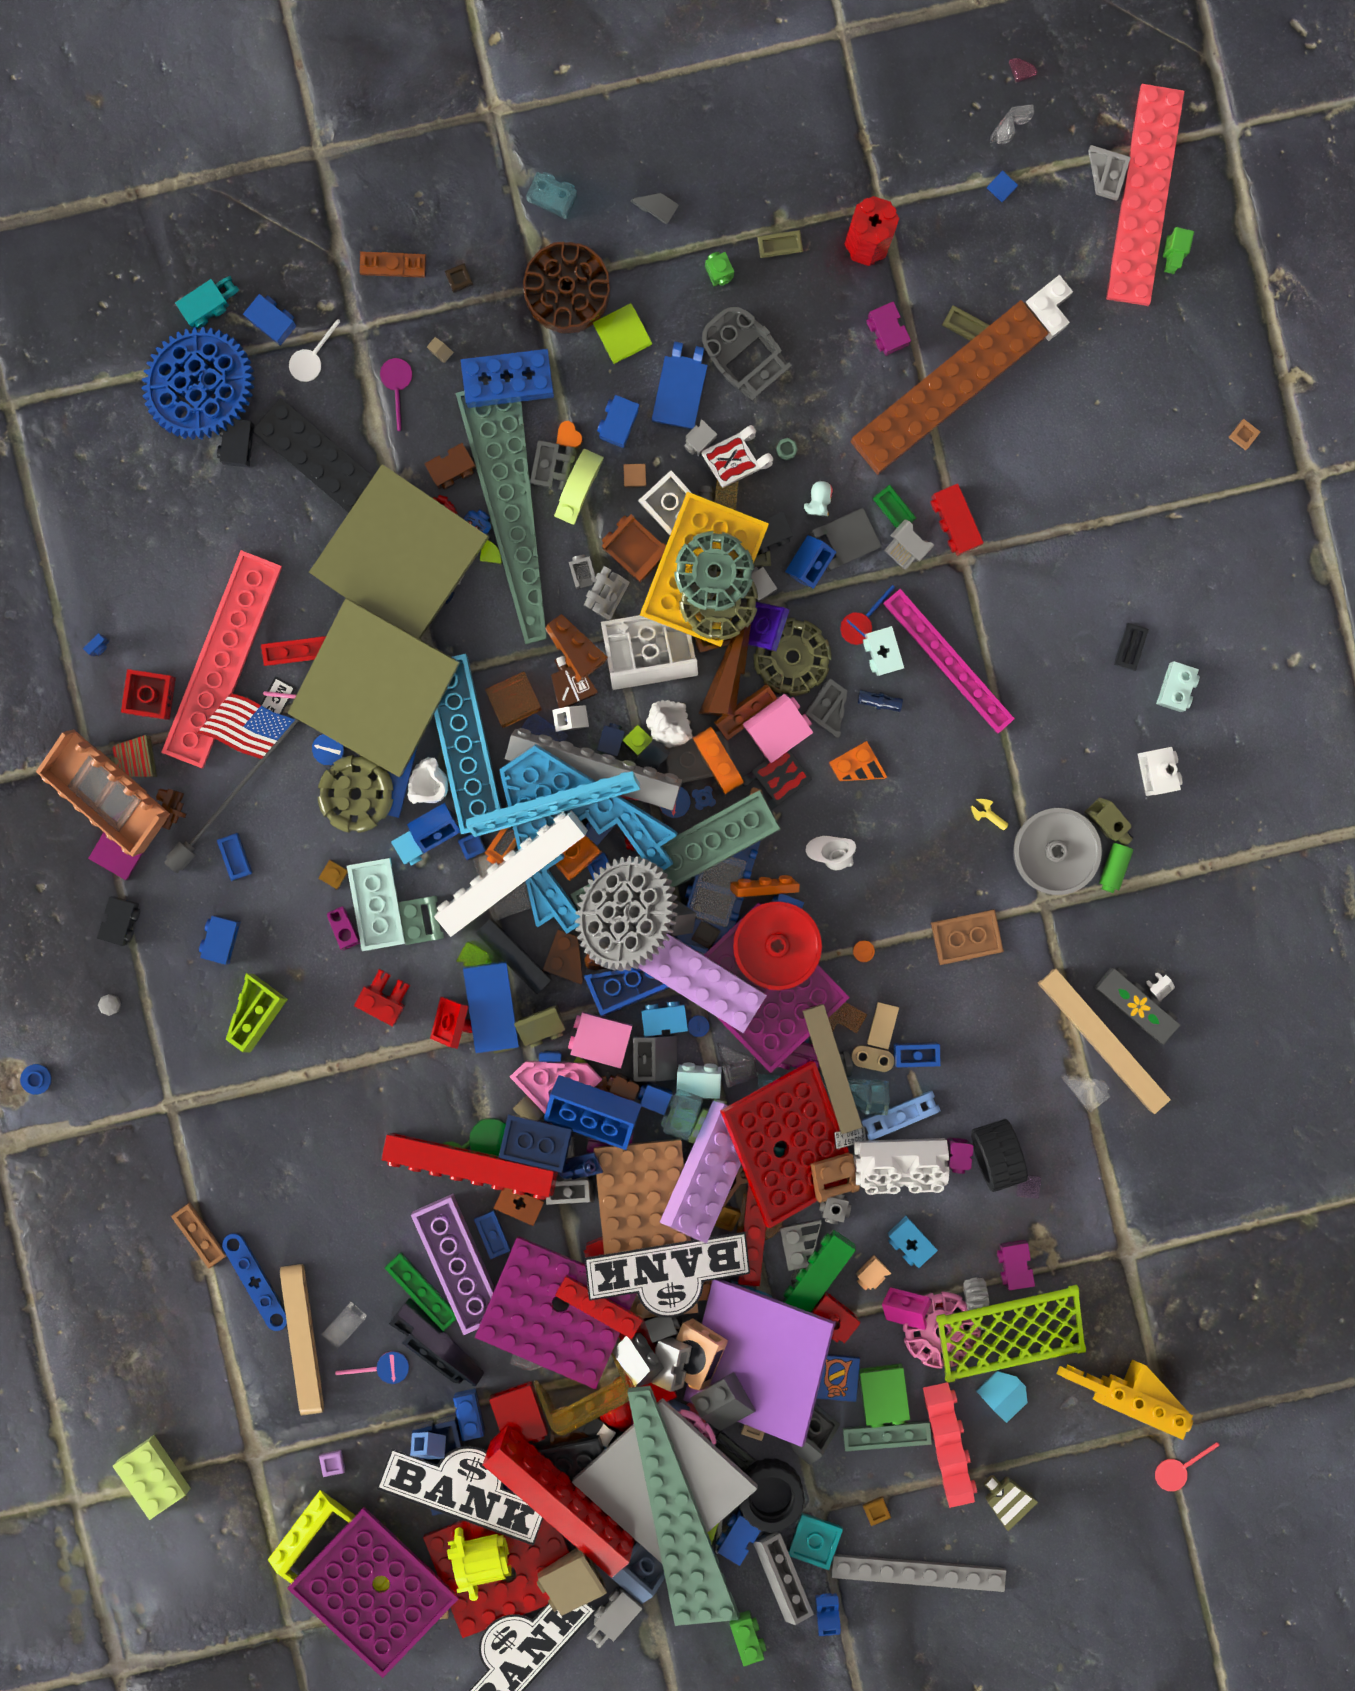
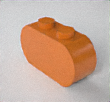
(718, 760)

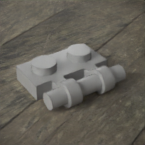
(610, 596)

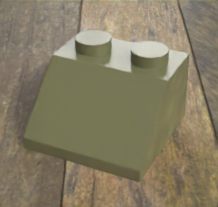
(540, 1026)

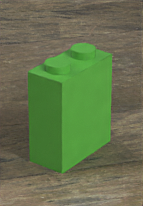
(884, 1395)

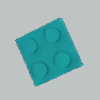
(815, 1541)

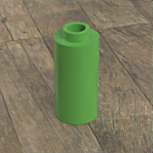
(1115, 867)

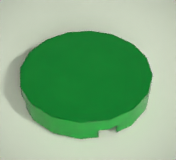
(487, 1136)

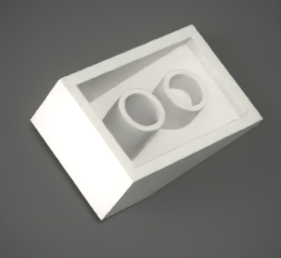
(665, 500)

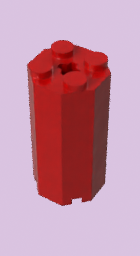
(871, 230)

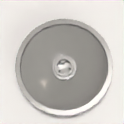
(1057, 851)

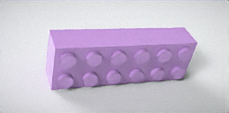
(705, 983)
(704, 1179)
(455, 1260)

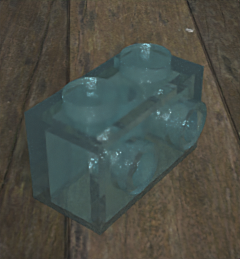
(552, 195)
(683, 1114)

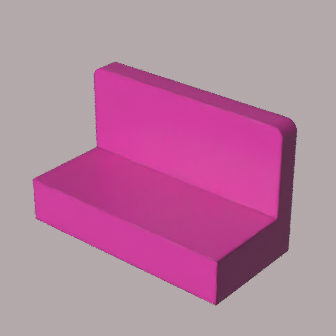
(906, 1307)

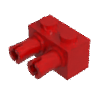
(379, 1005)

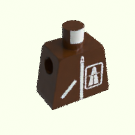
(566, 686)

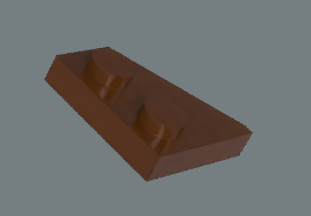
(565, 957)

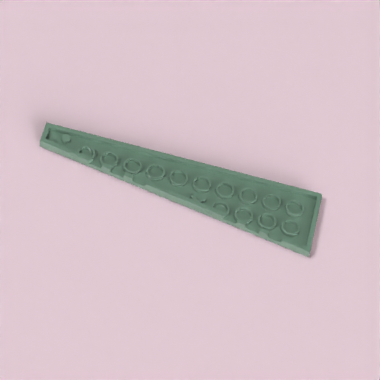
(502, 466)
(689, 1563)

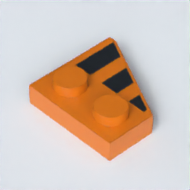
(858, 765)

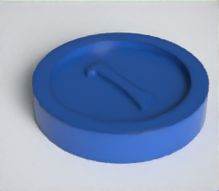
(698, 1026)

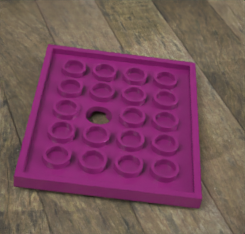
(779, 1021)
(528, 1325)
(373, 1622)

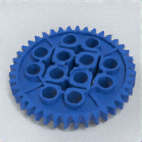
(197, 347)

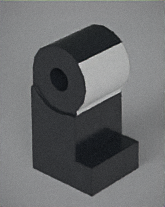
(598, 1427)

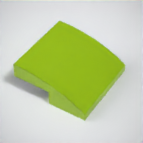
(622, 333)

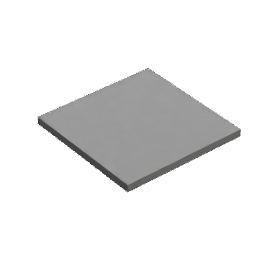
(619, 1486)

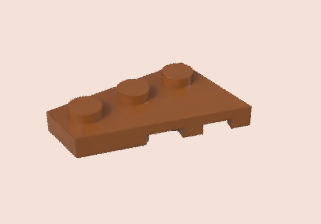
(577, 648)

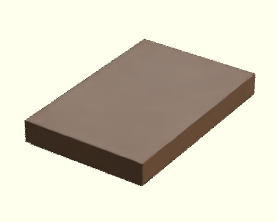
(967, 937)

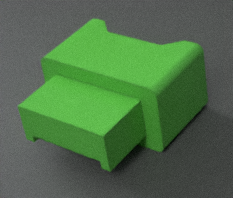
(1177, 248)

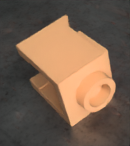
(872, 1273)

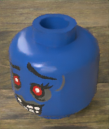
(478, 520)

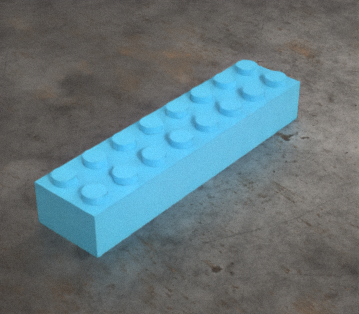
(466, 748)

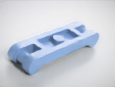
(901, 1115)

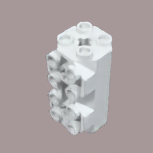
(890, 1164)

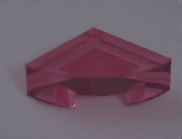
(1021, 69)

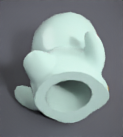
(821, 497)

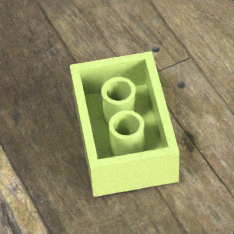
(151, 1477)

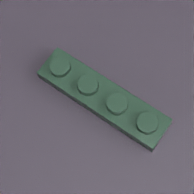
(887, 1436)

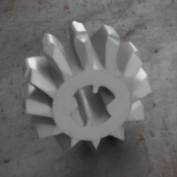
(975, 1293)

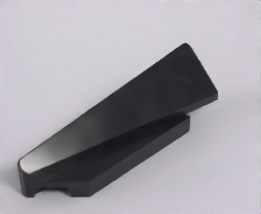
(434, 1345)

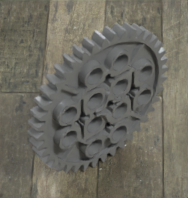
(653, 914)

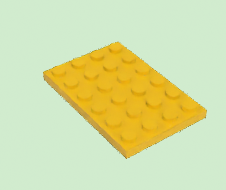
(696, 517)

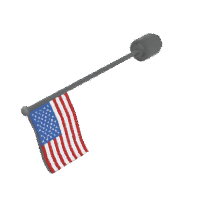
(247, 729)

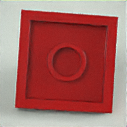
(450, 1022)

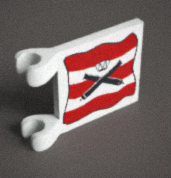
(733, 459)

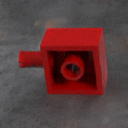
(834, 1310)

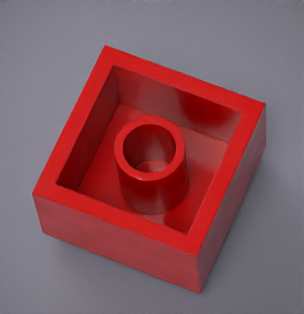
(148, 694)

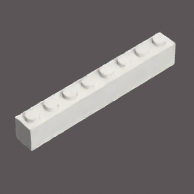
(510, 873)

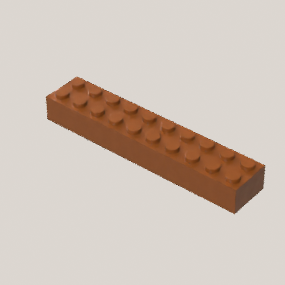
(949, 387)

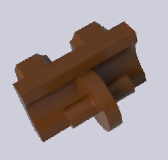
(171, 803)

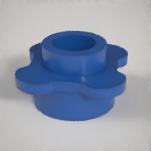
(707, 792)

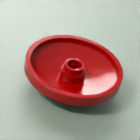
(777, 945)

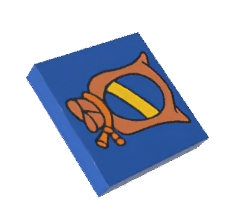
(839, 1378)

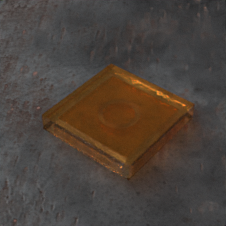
(513, 699)

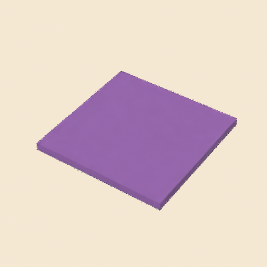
(774, 1354)

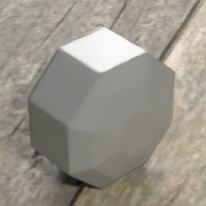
(109, 1004)

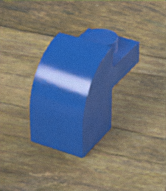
(828, 1614)

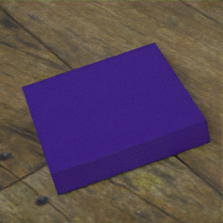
(767, 626)

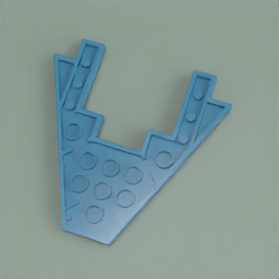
(543, 774)

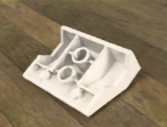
(646, 652)

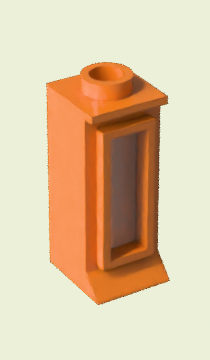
(501, 845)

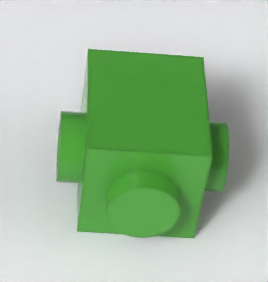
(719, 268)

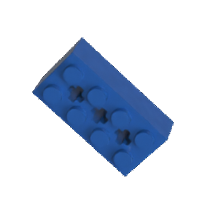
(503, 392)
(592, 1112)

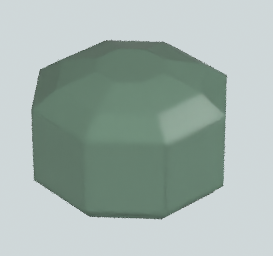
(786, 449)

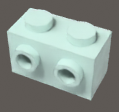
(1178, 687)
(700, 1080)

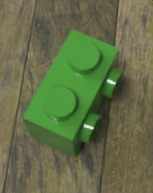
(747, 1639)

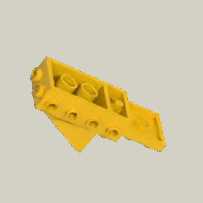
(1137, 1396)

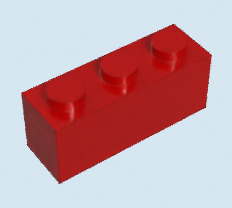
(956, 520)

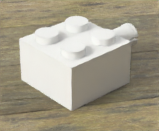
(1160, 771)

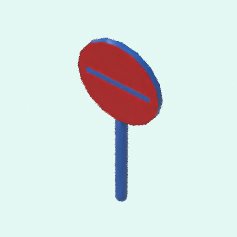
(856, 624)

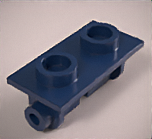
(581, 1166)

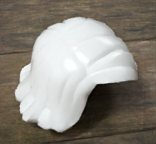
(427, 782)

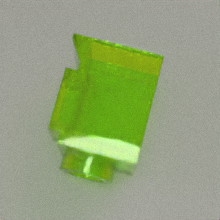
(473, 955)

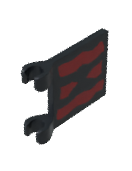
(779, 778)

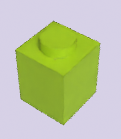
(637, 740)

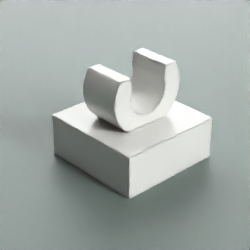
(1162, 987)

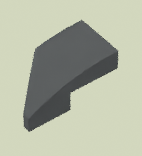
(657, 205)

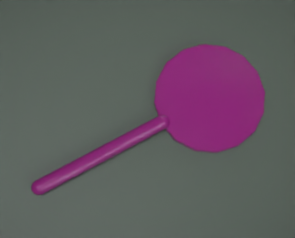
(396, 375)

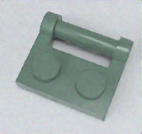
(413, 920)

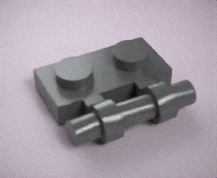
(545, 464)

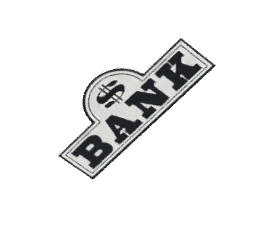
(667, 1275)
(462, 1490)
(521, 1647)

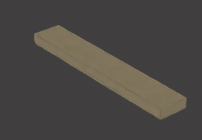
(832, 1068)

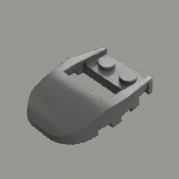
(729, 336)

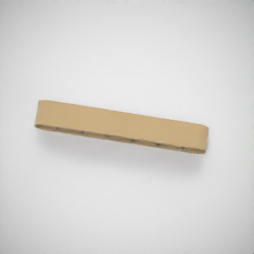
(302, 1339)

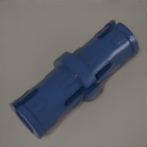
(880, 701)

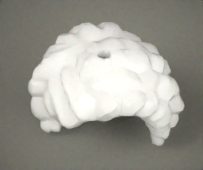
(669, 723)

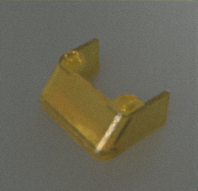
(589, 1408)

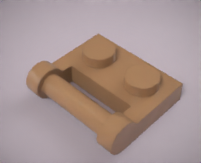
(834, 1170)

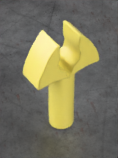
(988, 814)

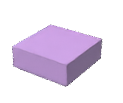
(332, 1463)

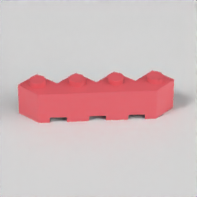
(949, 1449)

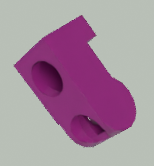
(343, 928)

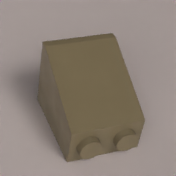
(571, 1582)

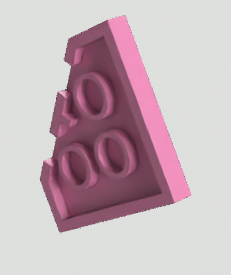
(539, 1078)

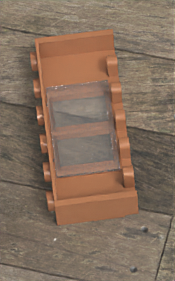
(102, 793)

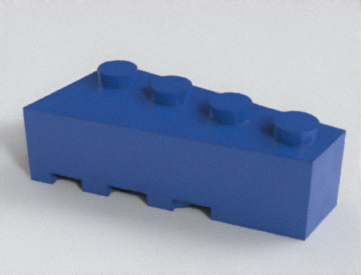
(621, 989)

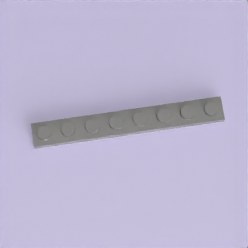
(918, 1572)

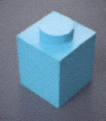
(407, 849)

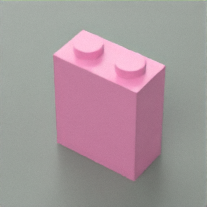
(778, 727)
(600, 1039)

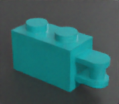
(206, 302)

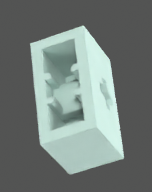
(892, 658)

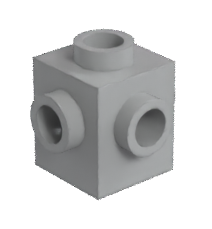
(832, 1217)

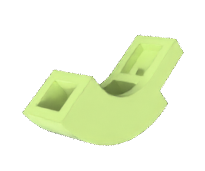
(578, 485)

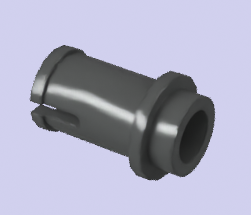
(707, 492)

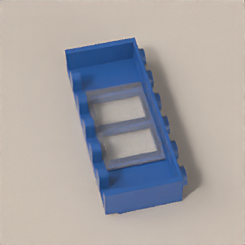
(712, 895)

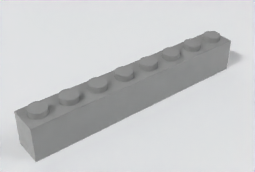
(655, 787)

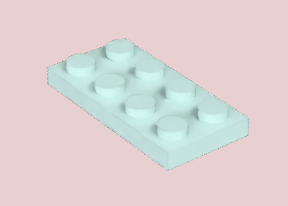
(376, 904)

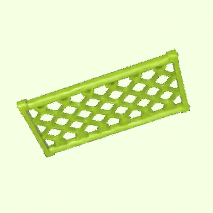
(997, 1310)

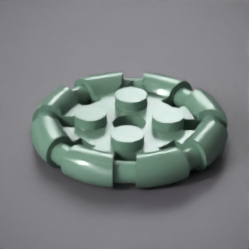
(714, 557)

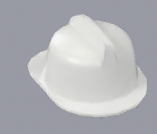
(833, 851)

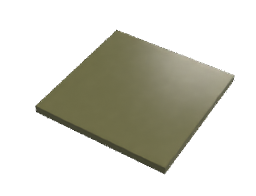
(399, 553)
(373, 687)

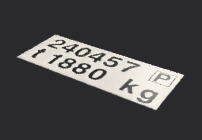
(849, 1138)

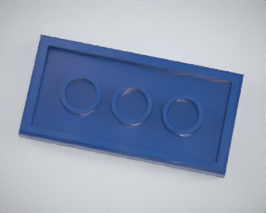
(491, 1007)

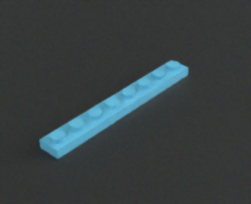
(553, 804)

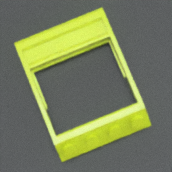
(303, 1533)

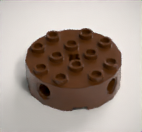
(560, 266)

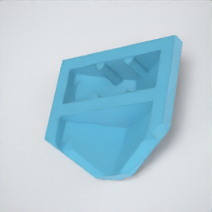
(1004, 1394)

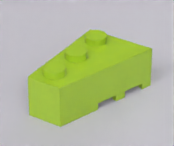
(254, 1013)

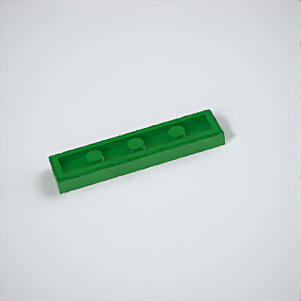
(421, 1291)

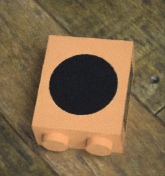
(704, 1355)

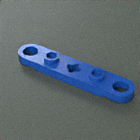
(247, 1267)

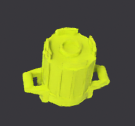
(478, 1561)

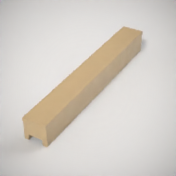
(1104, 1041)

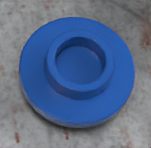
(35, 1079)

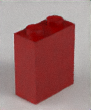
(521, 1411)

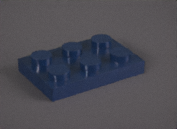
(535, 1143)

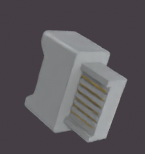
(907, 545)

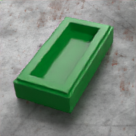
(893, 506)

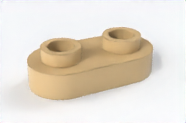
(873, 1058)

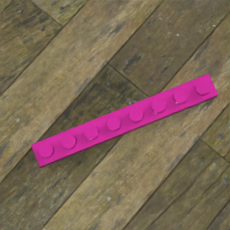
(948, 661)

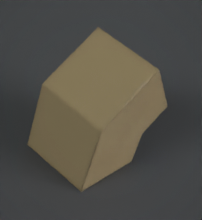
(439, 349)

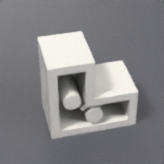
(1045, 306)

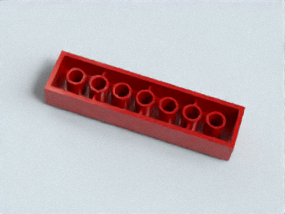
(558, 1501)

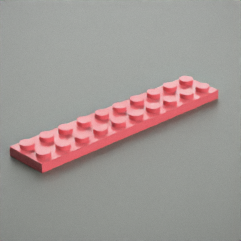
(1145, 195)
(222, 656)

